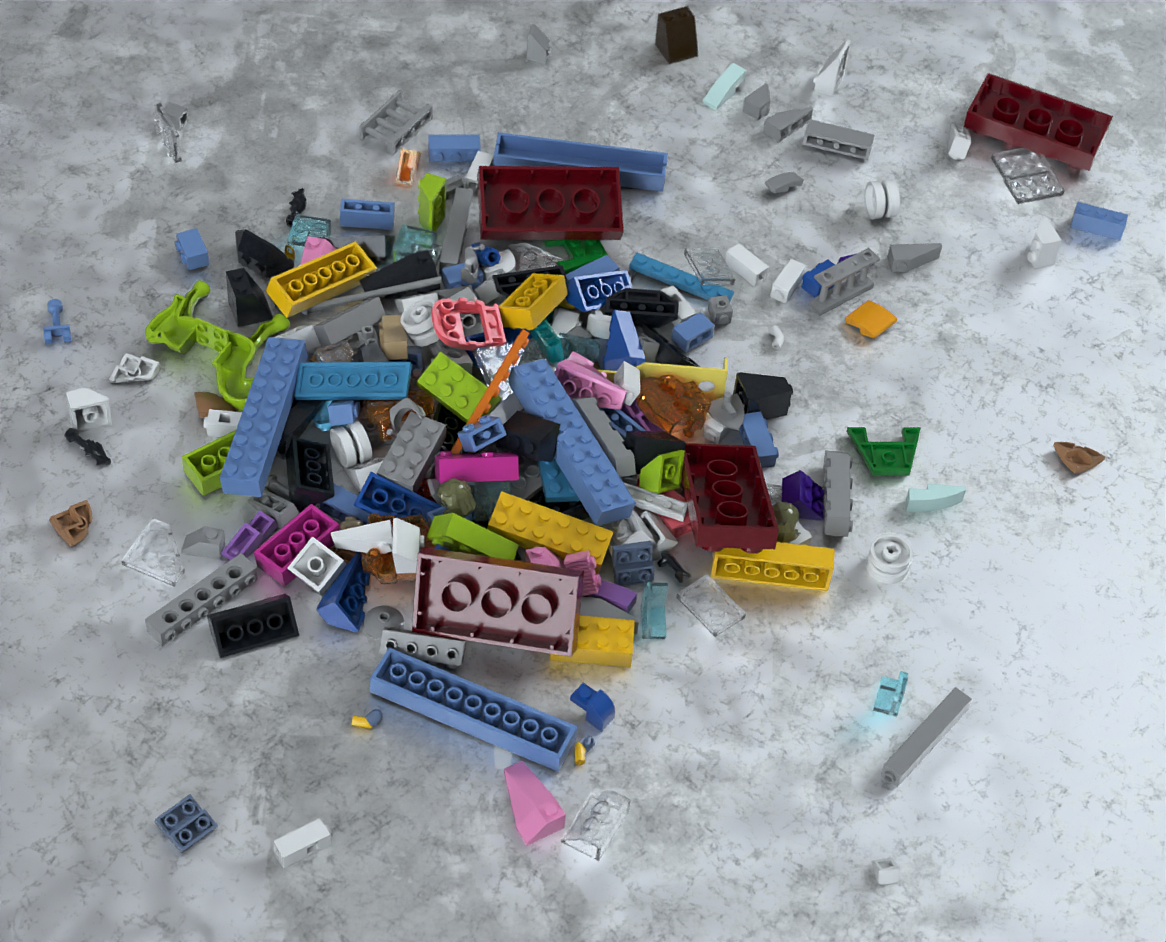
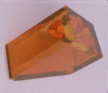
(407, 166)

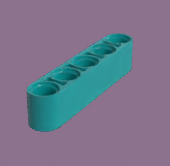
(548, 342)

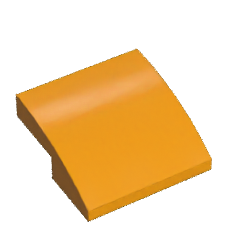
(871, 319)

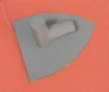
(728, 411)

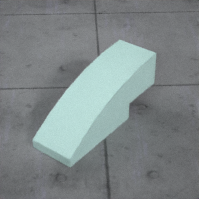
(725, 86)
(933, 497)

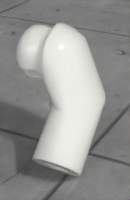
(779, 336)

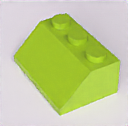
(432, 201)

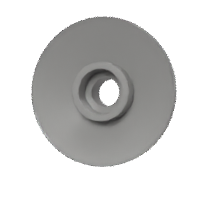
(374, 624)

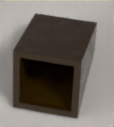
(676, 35)

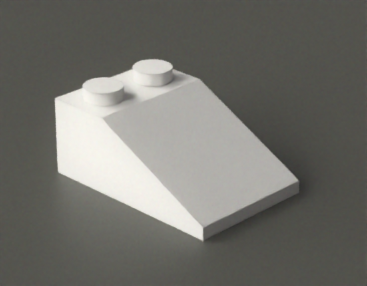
(832, 71)
(628, 531)

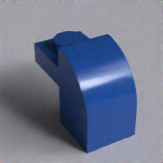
(598, 706)

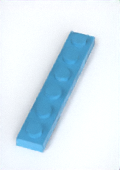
(676, 277)

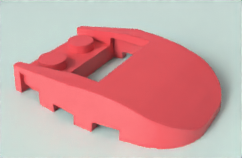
(449, 327)

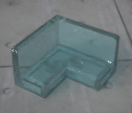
(306, 225)
(410, 237)
(583, 346)
(484, 494)
(653, 610)
(890, 694)

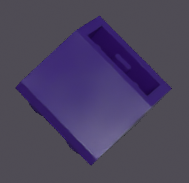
(803, 495)

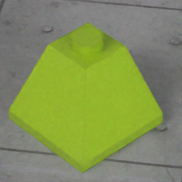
(663, 472)

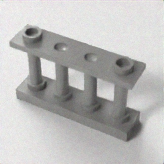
(402, 134)
(847, 290)

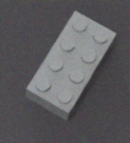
(413, 452)

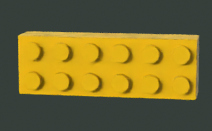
(320, 279)
(539, 526)
(785, 566)

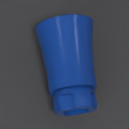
(486, 257)

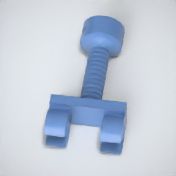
(55, 308)

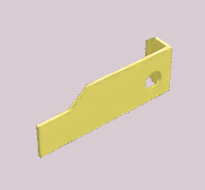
(684, 375)

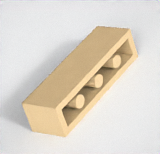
(393, 338)

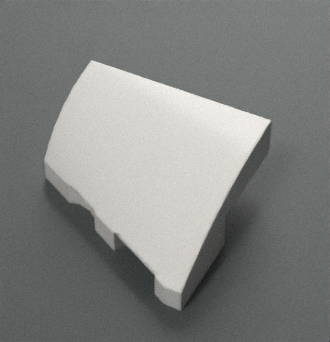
(135, 369)

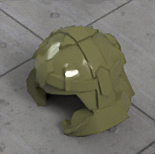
(457, 496)
(786, 519)

